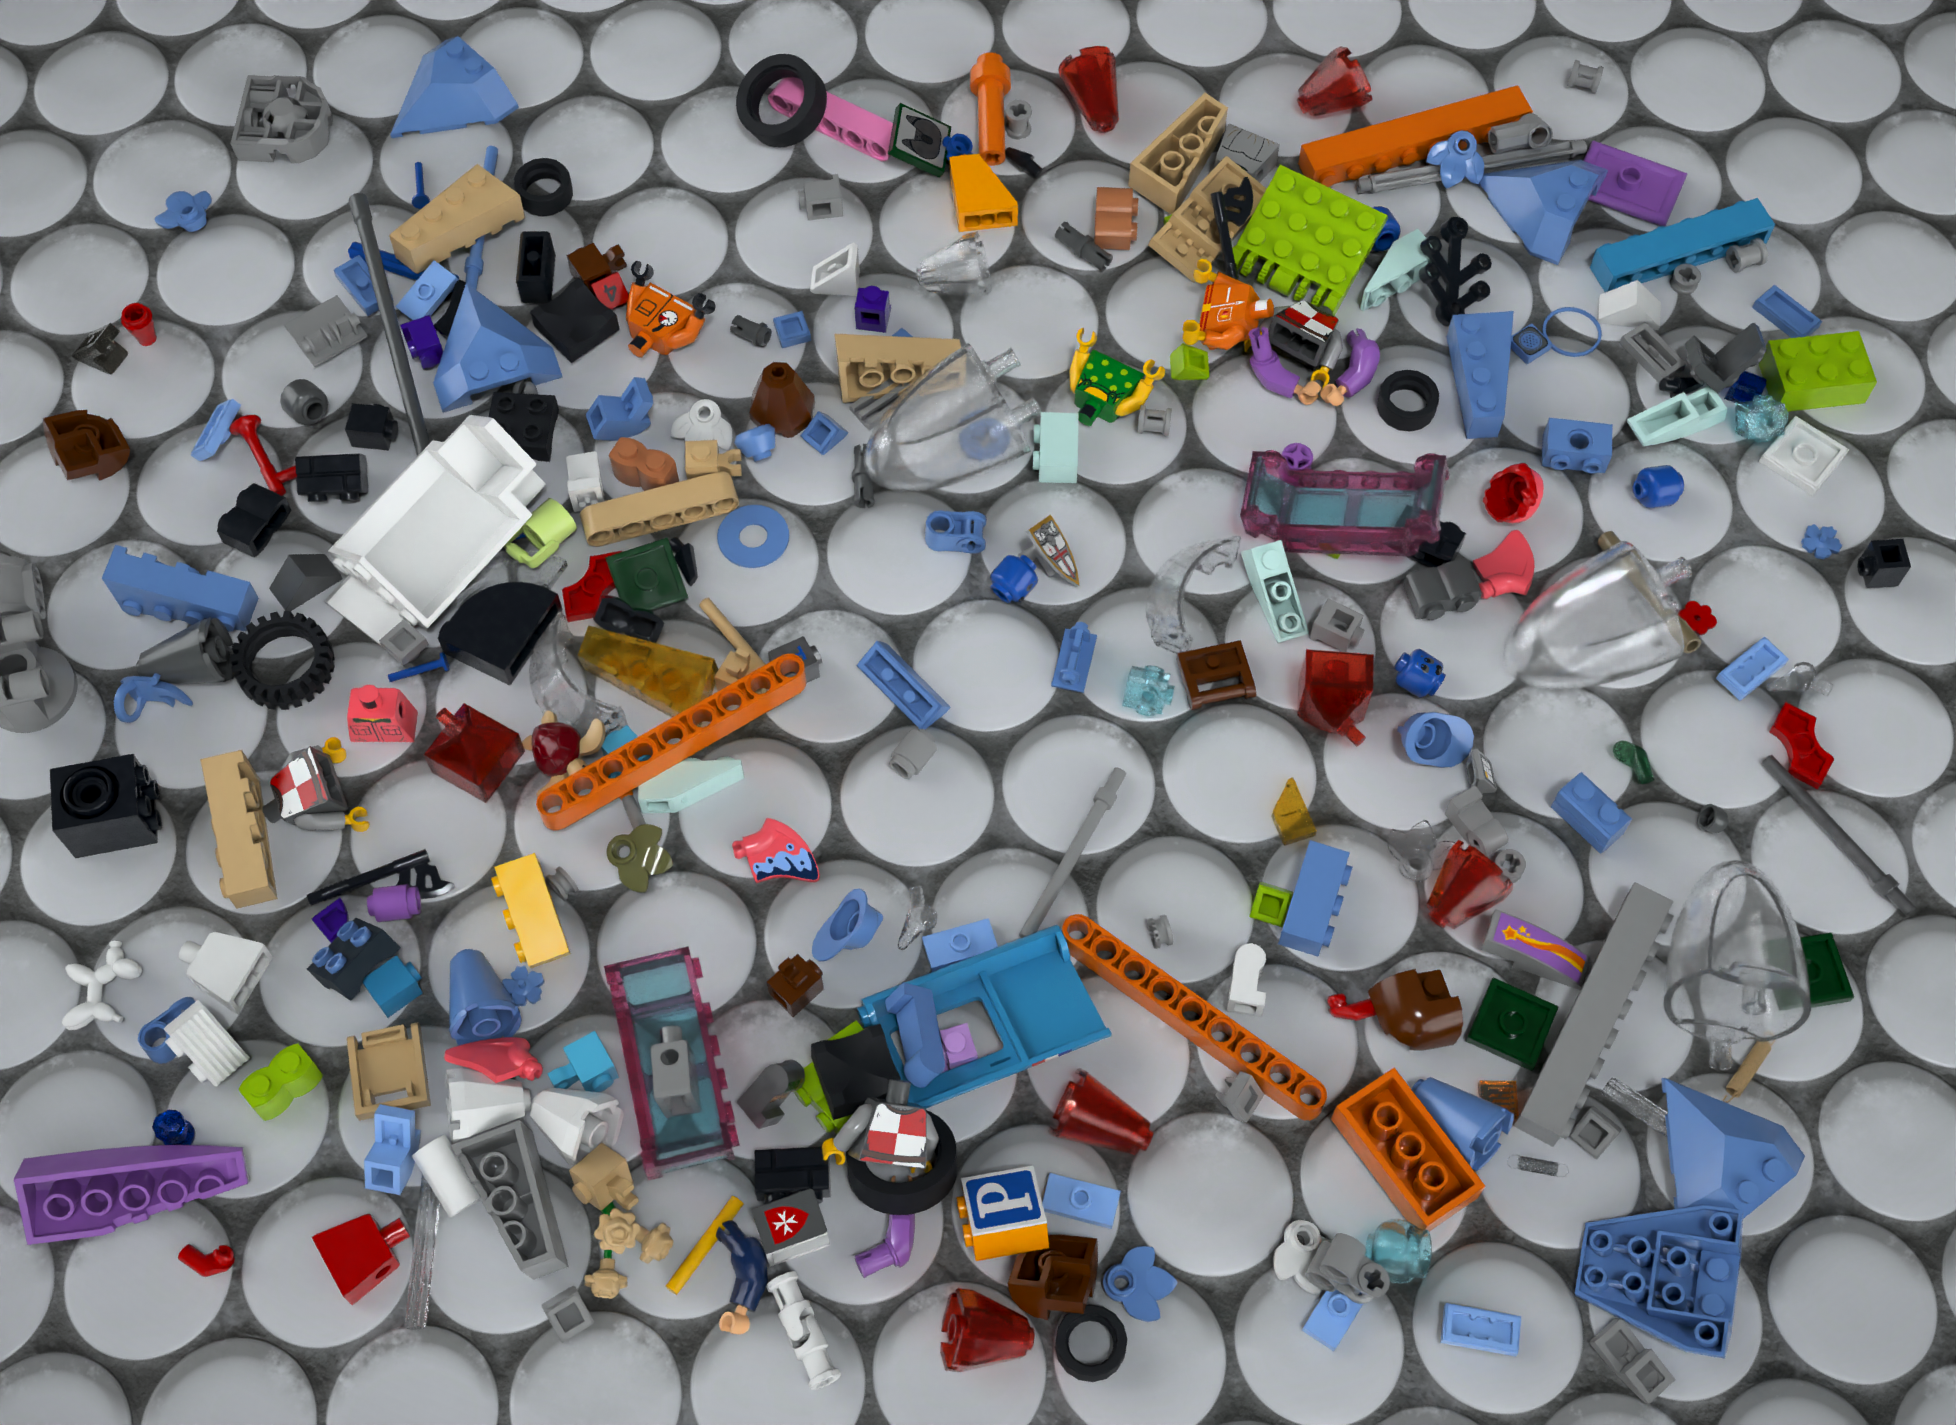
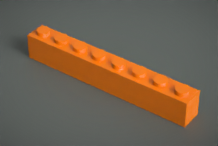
(1408, 137)

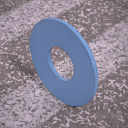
(750, 557)

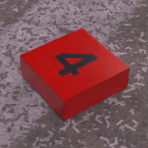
(610, 290)

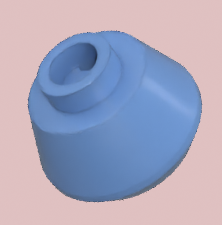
(756, 442)

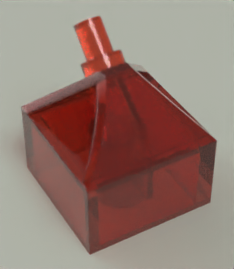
(1335, 691)
(473, 751)

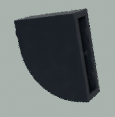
(500, 628)

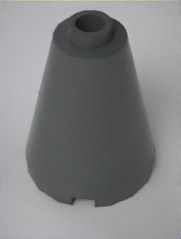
(191, 655)

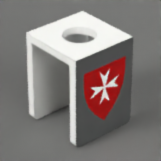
(791, 1227)

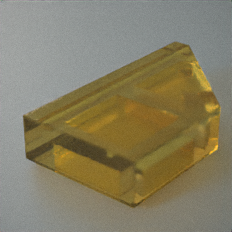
(1292, 816)

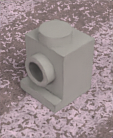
(822, 198)
(1337, 626)

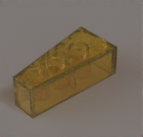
(649, 671)

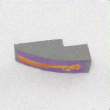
(1535, 950)

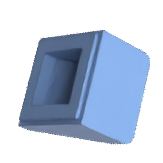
(823, 433)

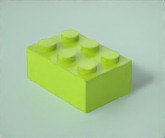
(1818, 371)

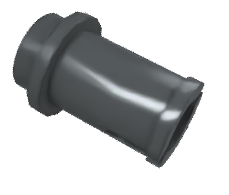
(758, 333)

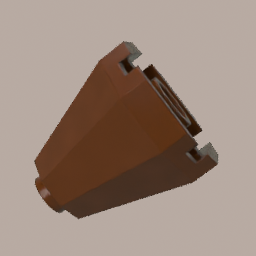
(782, 400)

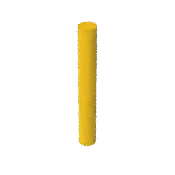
(703, 1246)

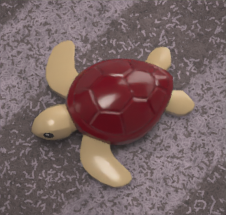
(560, 749)

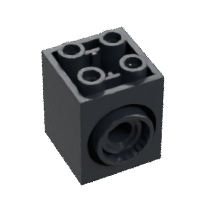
(104, 806)

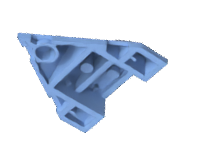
(453, 90)
(1543, 202)
(487, 352)
(1724, 1152)

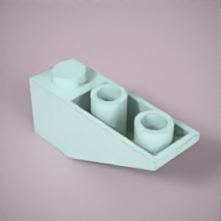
(1397, 270)
(1275, 590)
(687, 784)

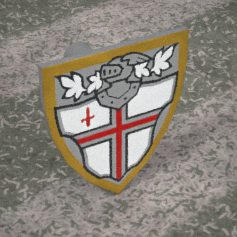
(1052, 550)

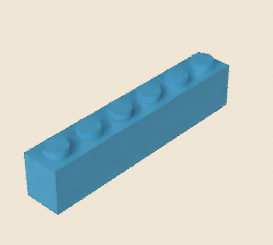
(1686, 242)

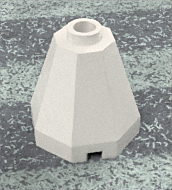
(480, 1104)
(576, 1120)

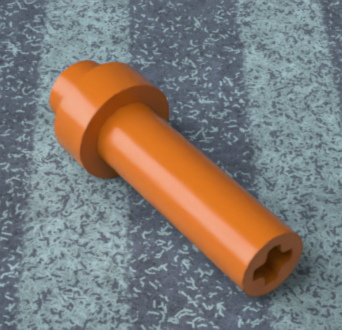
(990, 83)

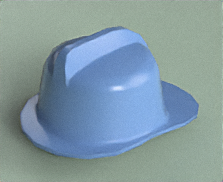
(1436, 739)
(848, 927)

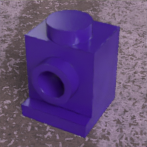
(872, 301)
(423, 341)

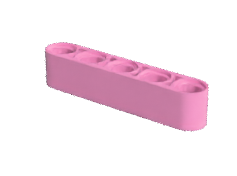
(840, 121)

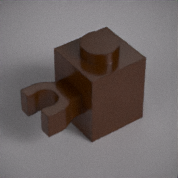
(591, 265)
(796, 984)

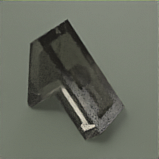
(101, 350)

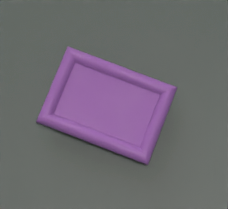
(1635, 184)

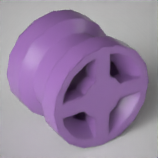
(1299, 455)

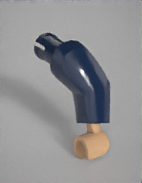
(751, 1276)

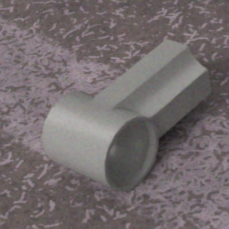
(1520, 134)

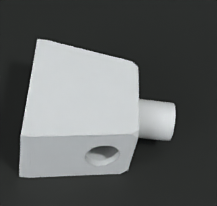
(226, 967)

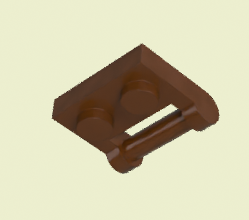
(1213, 665)

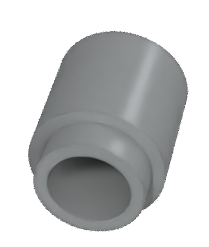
(913, 753)

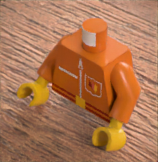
(1227, 311)

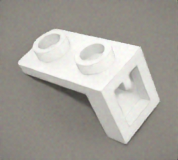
(584, 480)

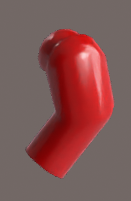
(1353, 1011)

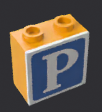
(1003, 1213)

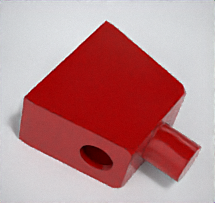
(360, 1253)

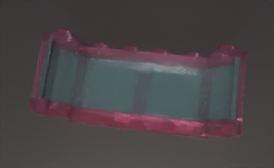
(1344, 509)
(658, 994)

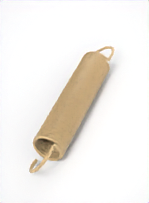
(1748, 1069)

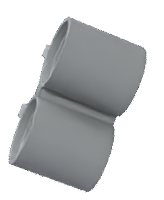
(1345, 1268)

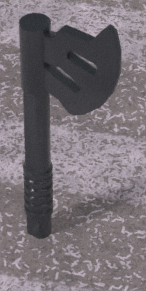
(1222, 216)
(401, 866)

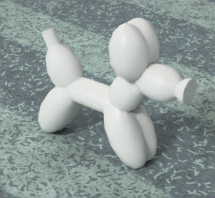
(94, 1007)

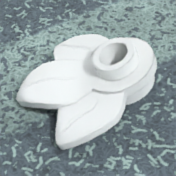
(694, 428)
(1295, 1258)

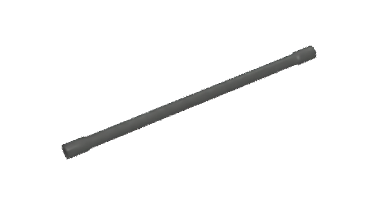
(363, 220)

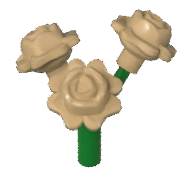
(615, 1232)

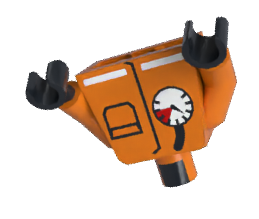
(660, 318)

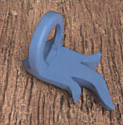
(146, 689)

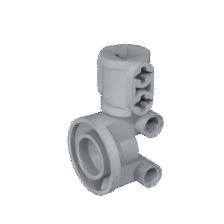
(34, 680)

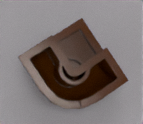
(85, 444)
(1418, 1009)
(1055, 1276)

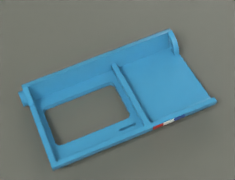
(1030, 998)

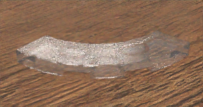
(505, 569)

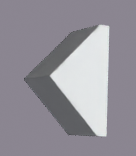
(837, 273)
(1629, 306)

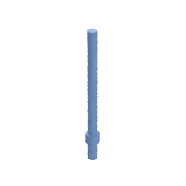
(474, 263)

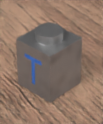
(807, 653)

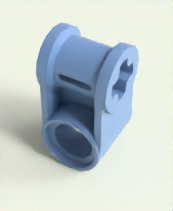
(957, 531)
(154, 1030)

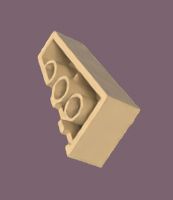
(872, 359)

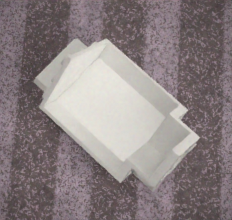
(434, 529)

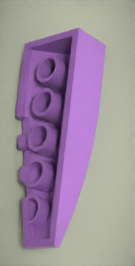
(110, 1187)

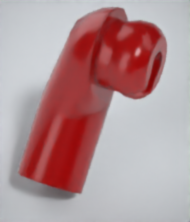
(208, 1264)

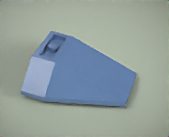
(1667, 1274)

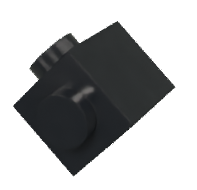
(371, 426)
(1884, 563)

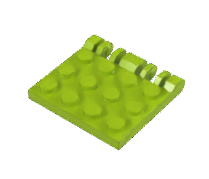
(1308, 236)

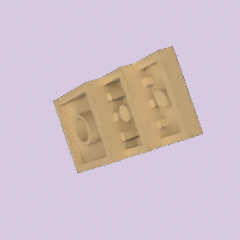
(1192, 228)

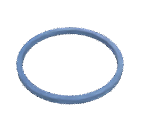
(1592, 318)

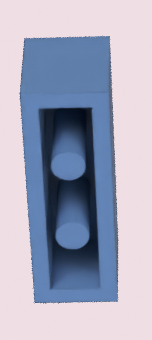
(1316, 899)

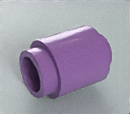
(394, 903)

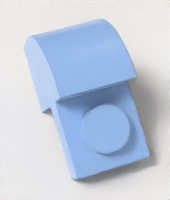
(390, 1158)

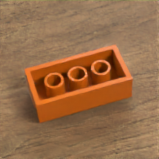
(1407, 1151)

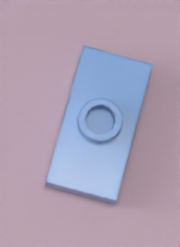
(427, 292)
(216, 430)
(1752, 668)
(958, 943)
(1080, 1200)
(1331, 1318)
(1481, 1329)

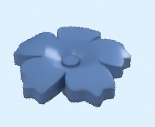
(1821, 541)
(524, 986)

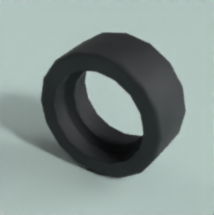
(543, 169)
(1415, 382)
(1087, 1372)

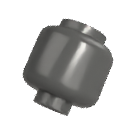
(304, 402)

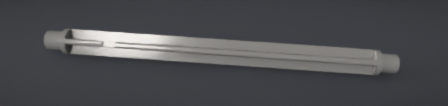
(1492, 163)

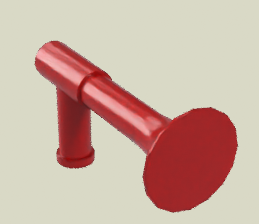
(247, 428)

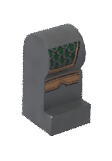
(770, 1090)

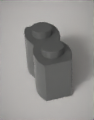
(1442, 589)

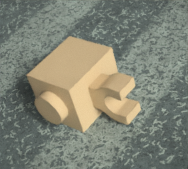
(704, 458)
(736, 667)
(603, 1178)

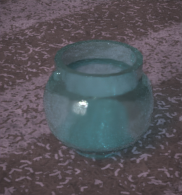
(1400, 1250)

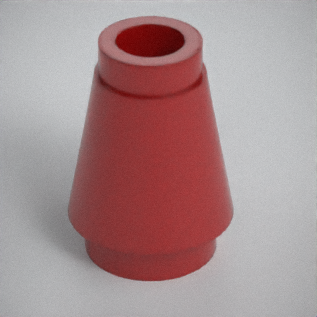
(139, 323)

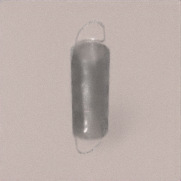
(1537, 1166)

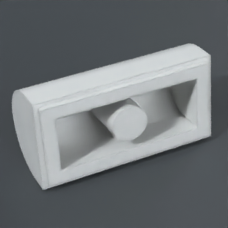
(446, 1176)

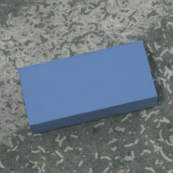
(1786, 313)

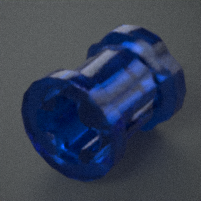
(182, 1133)

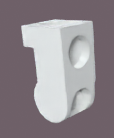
(1246, 971)

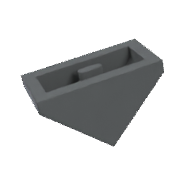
(302, 579)

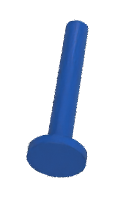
(420, 199)
(442, 662)

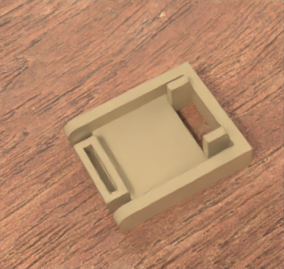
(388, 1066)

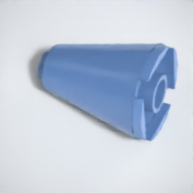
(479, 1001)
(1466, 1119)

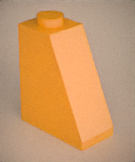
(980, 196)

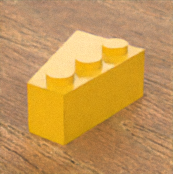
(530, 911)

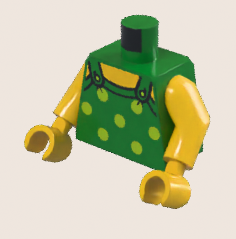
(1107, 386)

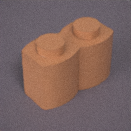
(1114, 218)
(641, 466)

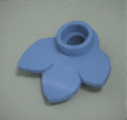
(1456, 163)
(185, 211)
(1144, 1281)

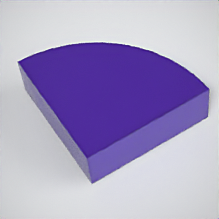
(331, 919)

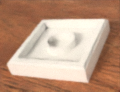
(1804, 455)

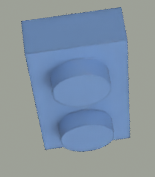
(357, 281)

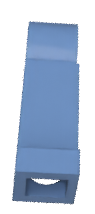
(918, 1033)

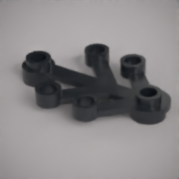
(1448, 303)

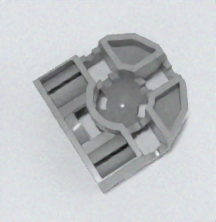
(300, 119)

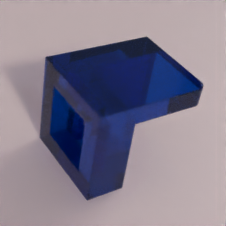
(1746, 387)

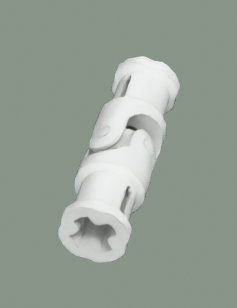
(801, 1325)

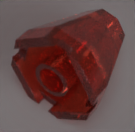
(1334, 85)
(1466, 887)
(982, 1332)

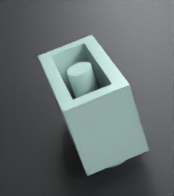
(1058, 447)

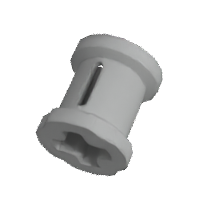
(1595, 73)
(1018, 117)
(1746, 255)
(1154, 420)

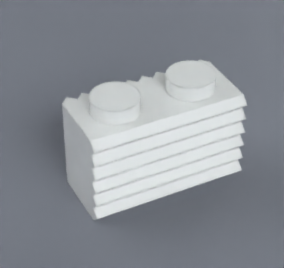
(205, 1043)

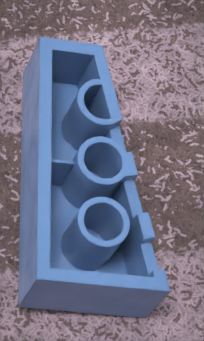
(1480, 364)
(177, 591)

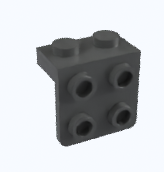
(1730, 362)

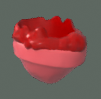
(1514, 494)

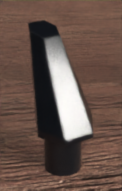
(1023, 161)
(1679, 385)
(685, 559)

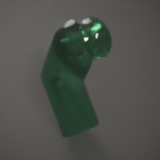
(1635, 758)

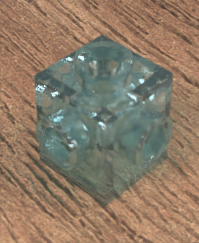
(1760, 418)
(1148, 690)

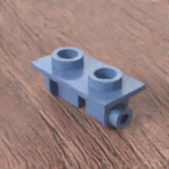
(1074, 658)

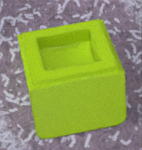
(1189, 363)
(1271, 904)

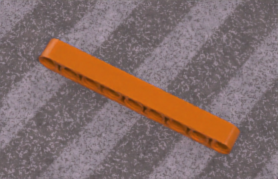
(667, 755)
(1196, 1031)

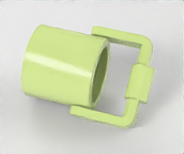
(545, 530)

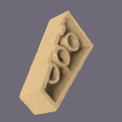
(1178, 155)
(455, 219)
(239, 829)

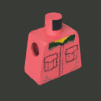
(380, 715)

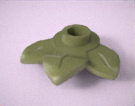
(644, 858)

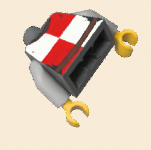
(1307, 334)
(310, 792)
(887, 1132)

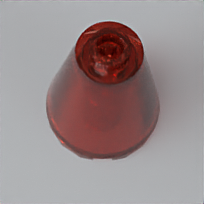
(1093, 86)
(1099, 1117)

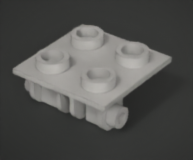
(326, 330)

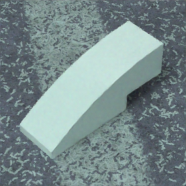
(1678, 417)

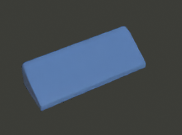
(902, 685)

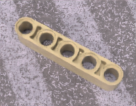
(659, 509)

